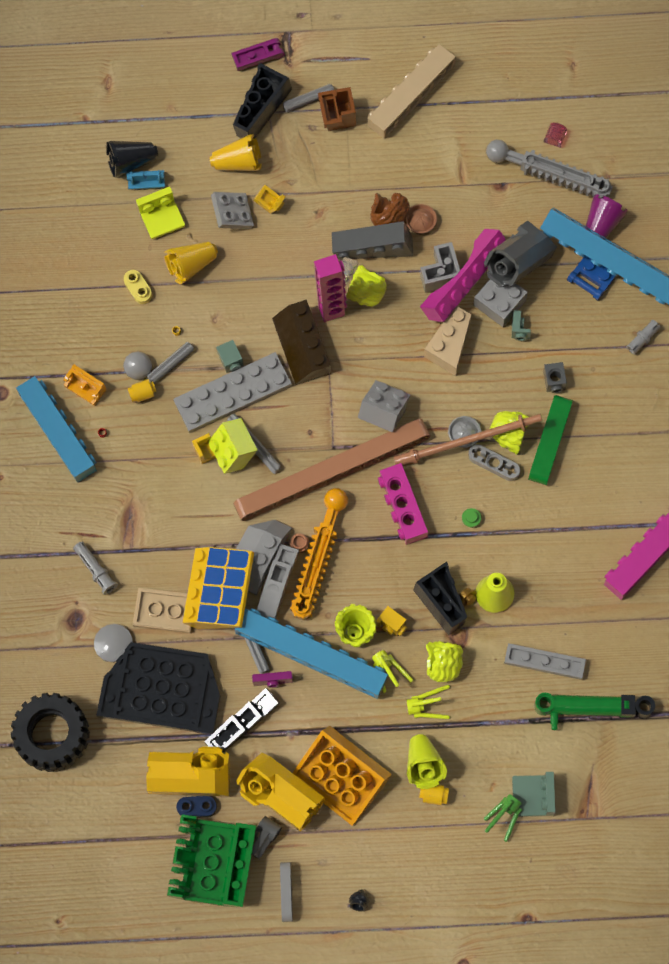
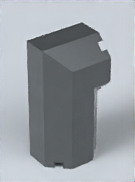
(519, 255)

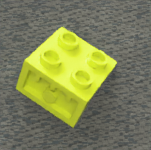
(160, 213)

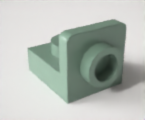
(517, 327)

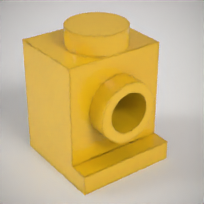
(392, 622)

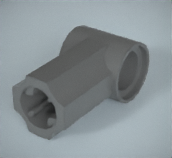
(265, 834)

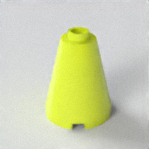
(495, 593)
(424, 763)

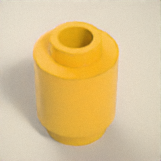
(142, 390)
(436, 795)

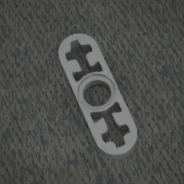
(496, 470)
(286, 892)

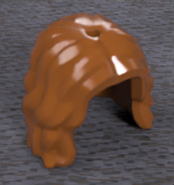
(389, 211)

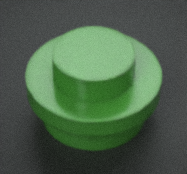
(471, 517)

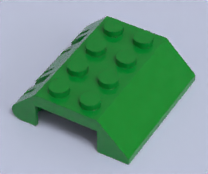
(213, 862)

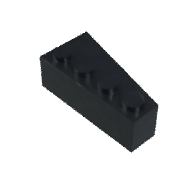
(261, 101)

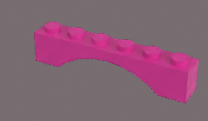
(445, 299)

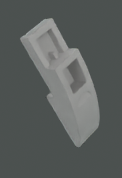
(277, 581)

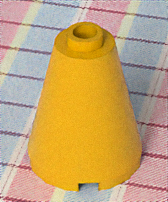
(239, 155)
(189, 260)

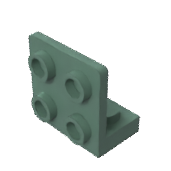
(535, 794)

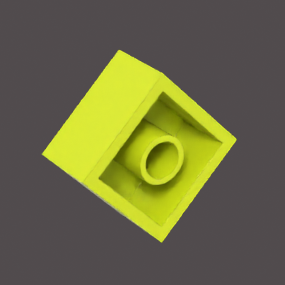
(232, 445)

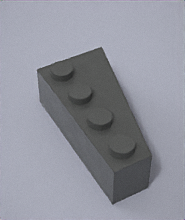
(373, 242)

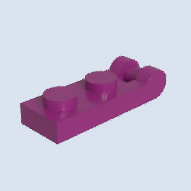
(257, 53)

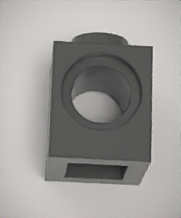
(557, 370)

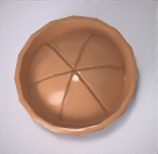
(421, 218)

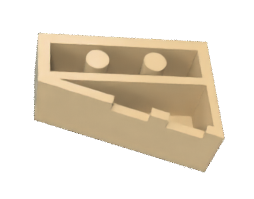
(449, 340)

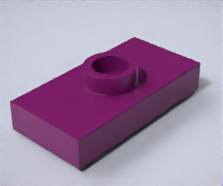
(272, 679)

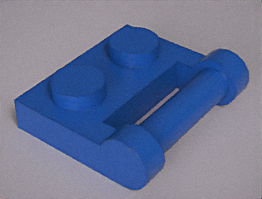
(593, 273)

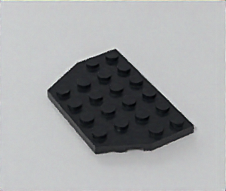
(161, 689)

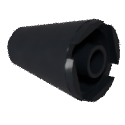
(129, 155)

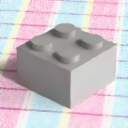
(500, 301)
(383, 406)

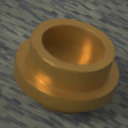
(468, 596)

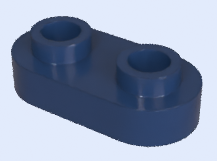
(196, 806)

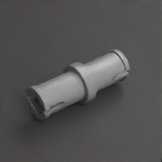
(643, 337)

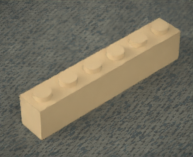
(411, 91)

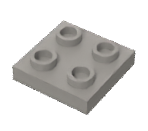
(232, 210)

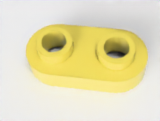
(136, 286)

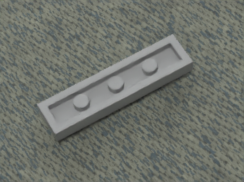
(544, 661)

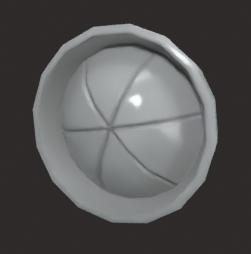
(463, 427)

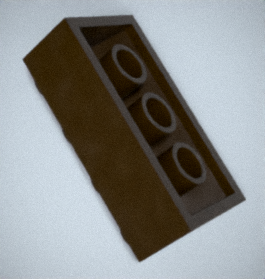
(301, 343)

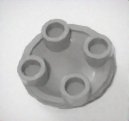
(111, 642)

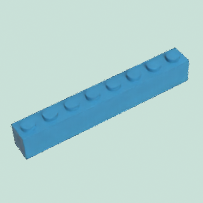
(608, 254)
(312, 654)

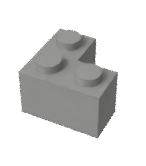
(446, 268)

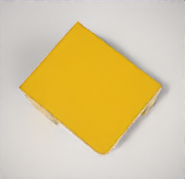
(203, 449)

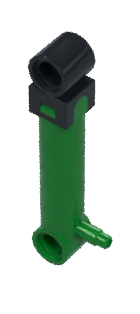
(622, 706)

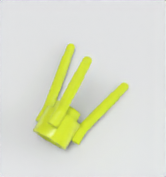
(384, 661)
(417, 704)

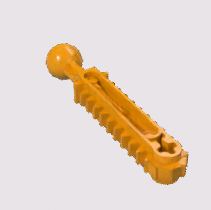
(335, 501)

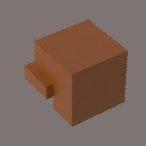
(337, 109)

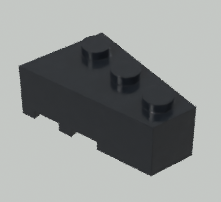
(441, 598)

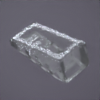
(350, 267)

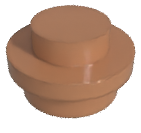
(299, 542)

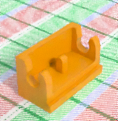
(84, 385)

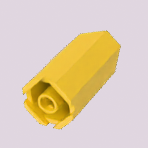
(189, 773)
(279, 789)

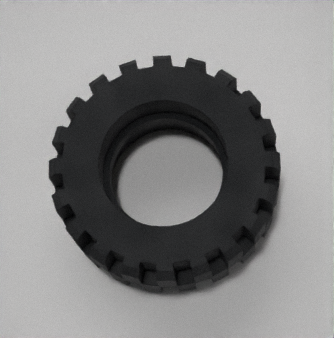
(32, 714)

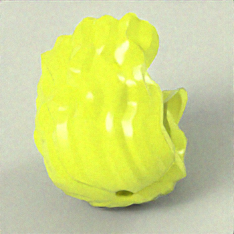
(366, 287)
(510, 439)
(355, 621)
(444, 661)

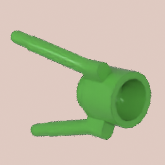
(508, 804)

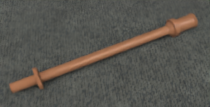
(415, 455)

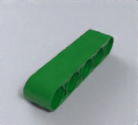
(550, 440)

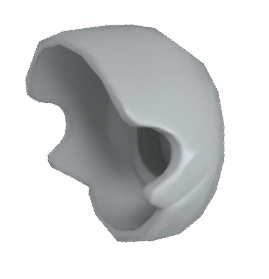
(137, 365)

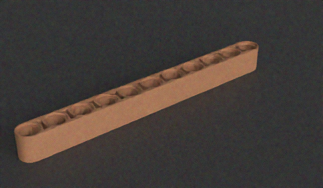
(331, 469)

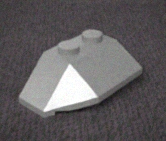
(264, 542)

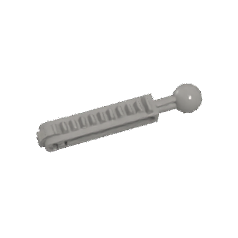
(550, 170)

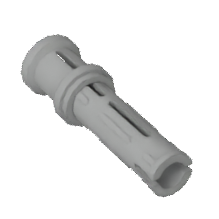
(99, 574)

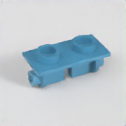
(146, 179)

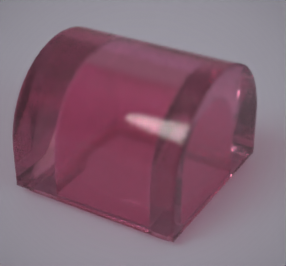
(555, 134)

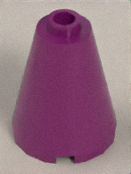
(604, 215)

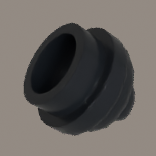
(359, 901)

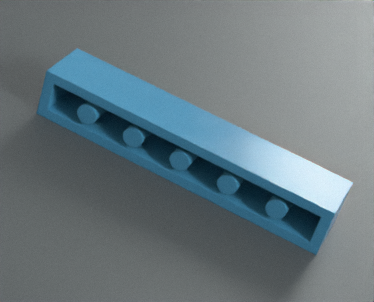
(56, 429)

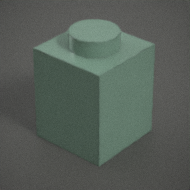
(229, 356)

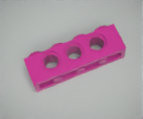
(396, 475)

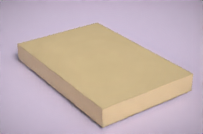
(160, 610)

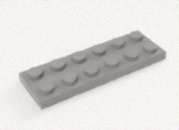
(232, 392)

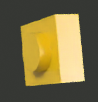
(269, 199)

